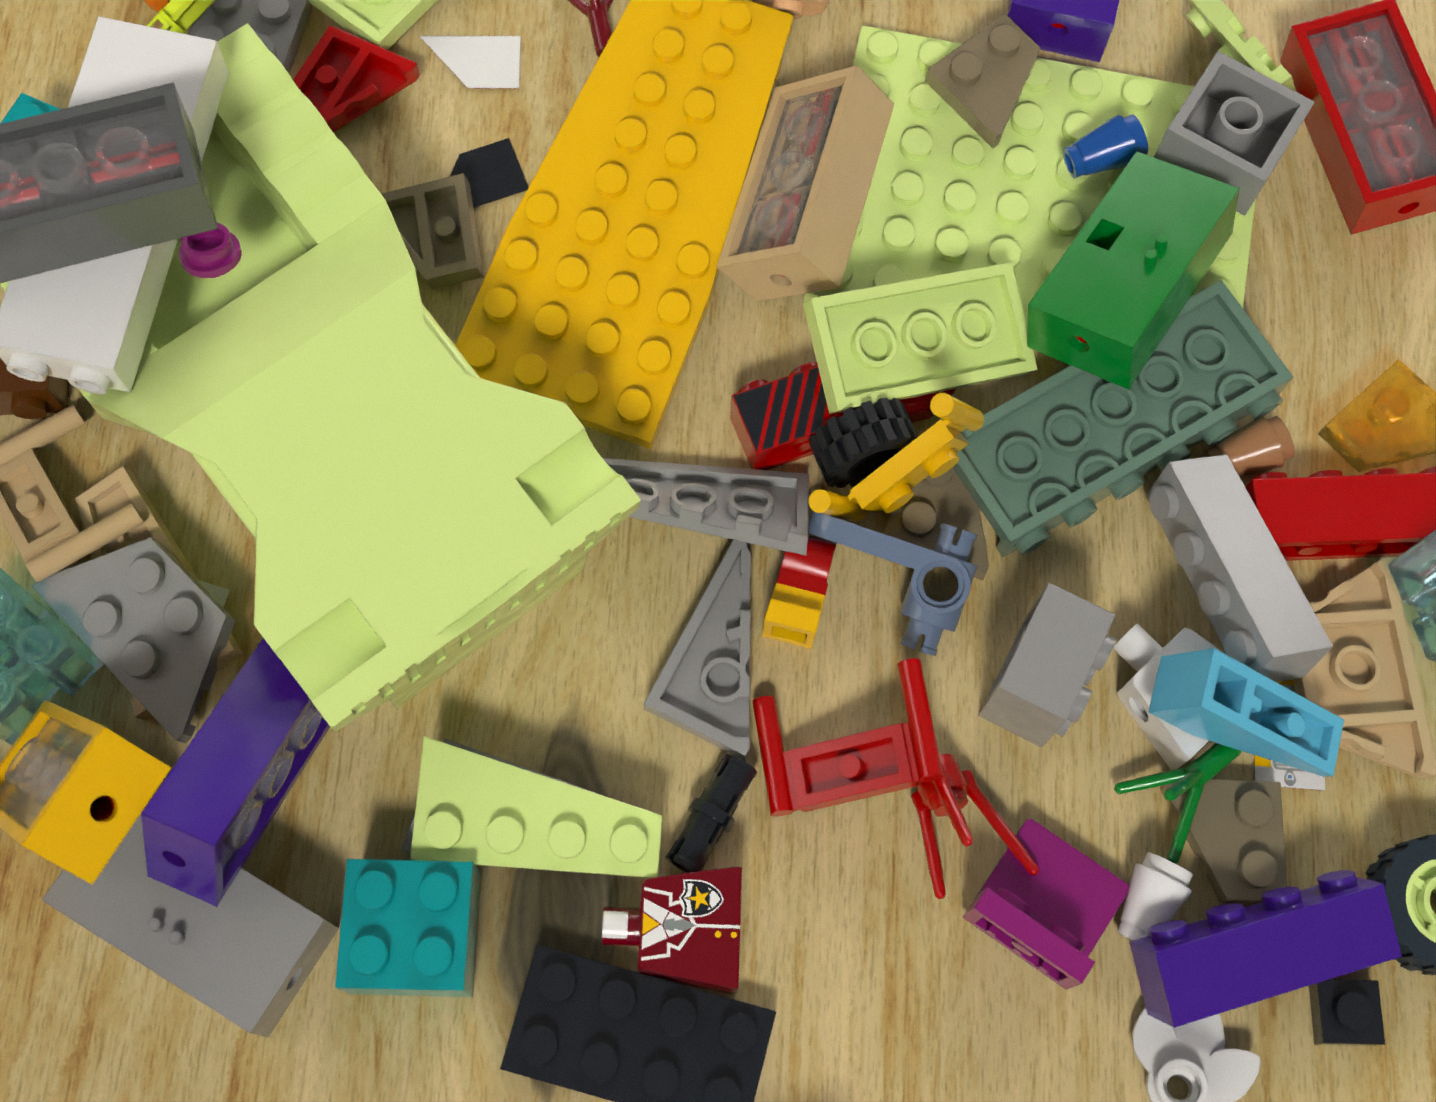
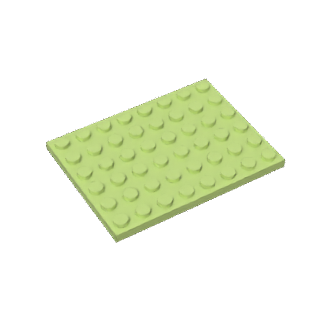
(959, 205)

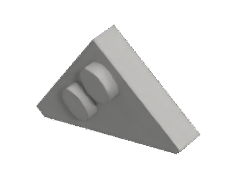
(708, 672)

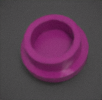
(210, 252)

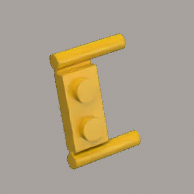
(892, 482)

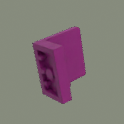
(1048, 916)

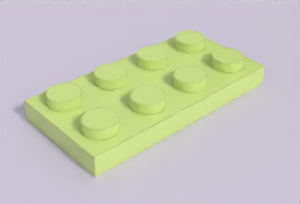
(919, 336)

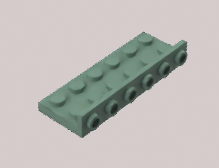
(1085, 438)

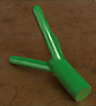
(1192, 778)

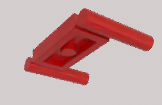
(854, 764)

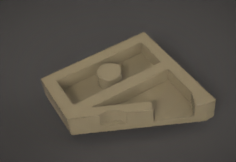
(986, 77)
(939, 502)
(1239, 837)

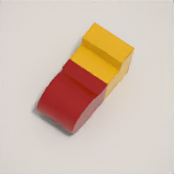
(799, 594)

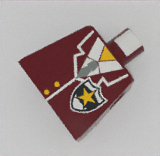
(684, 928)

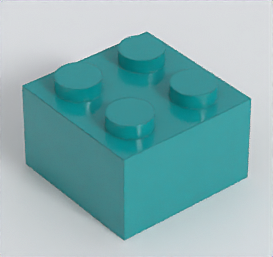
(408, 928)

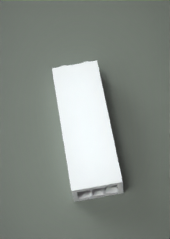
(97, 314)

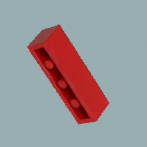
(1346, 514)

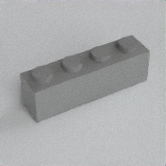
(1237, 568)

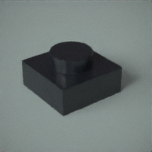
(1346, 1013)

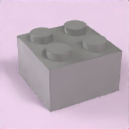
(1234, 127)
(1048, 665)

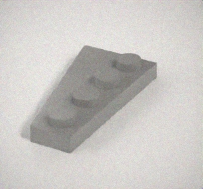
(722, 501)

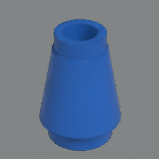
(1106, 147)

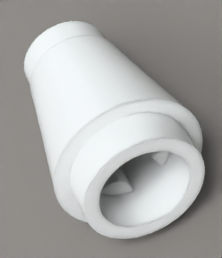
(1154, 895)

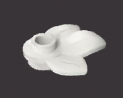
(1196, 1056)

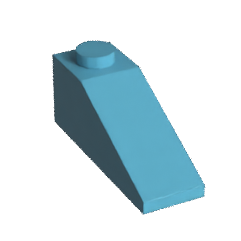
(1245, 710)

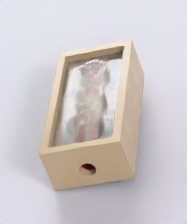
(806, 185)

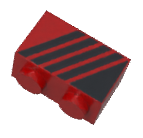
(780, 417)

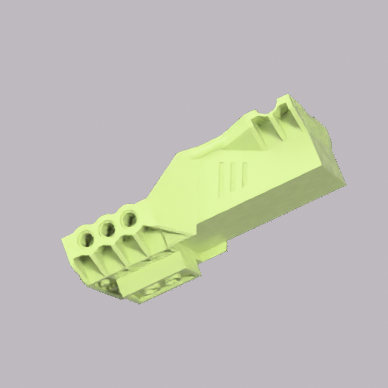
(380, 475)

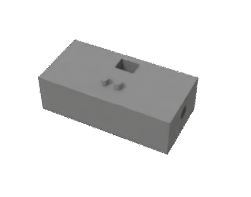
(232, 957)

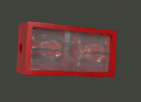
(1369, 112)

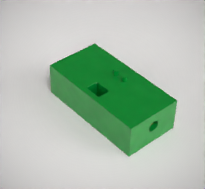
(1131, 269)

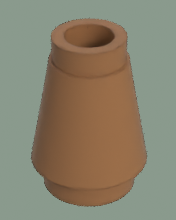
(1257, 446)

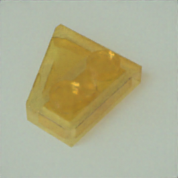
(1386, 421)

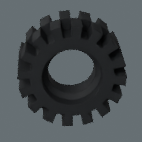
(861, 441)

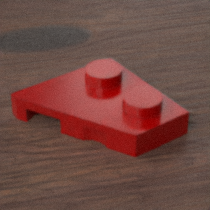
(351, 76)

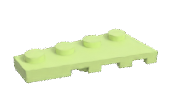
(520, 819)

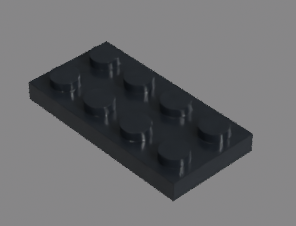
(634, 1035)

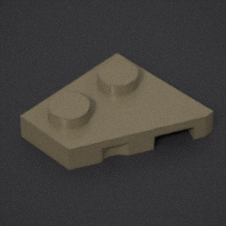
(439, 229)

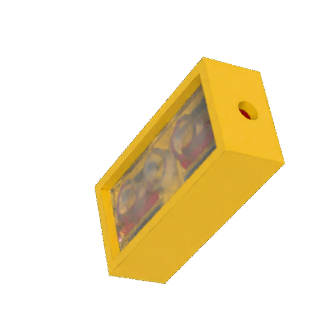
(74, 789)

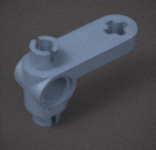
(925, 613)

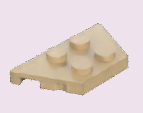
(1372, 674)

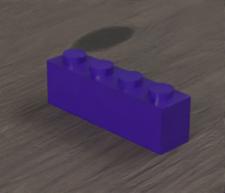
(1264, 947)

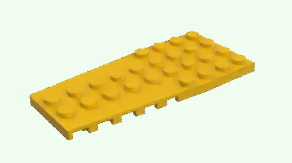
(630, 215)

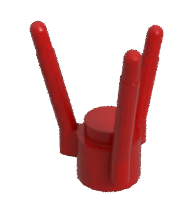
(948, 797)

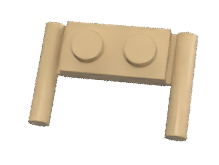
(36, 512)

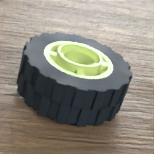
(1408, 881)

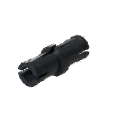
(711, 814)

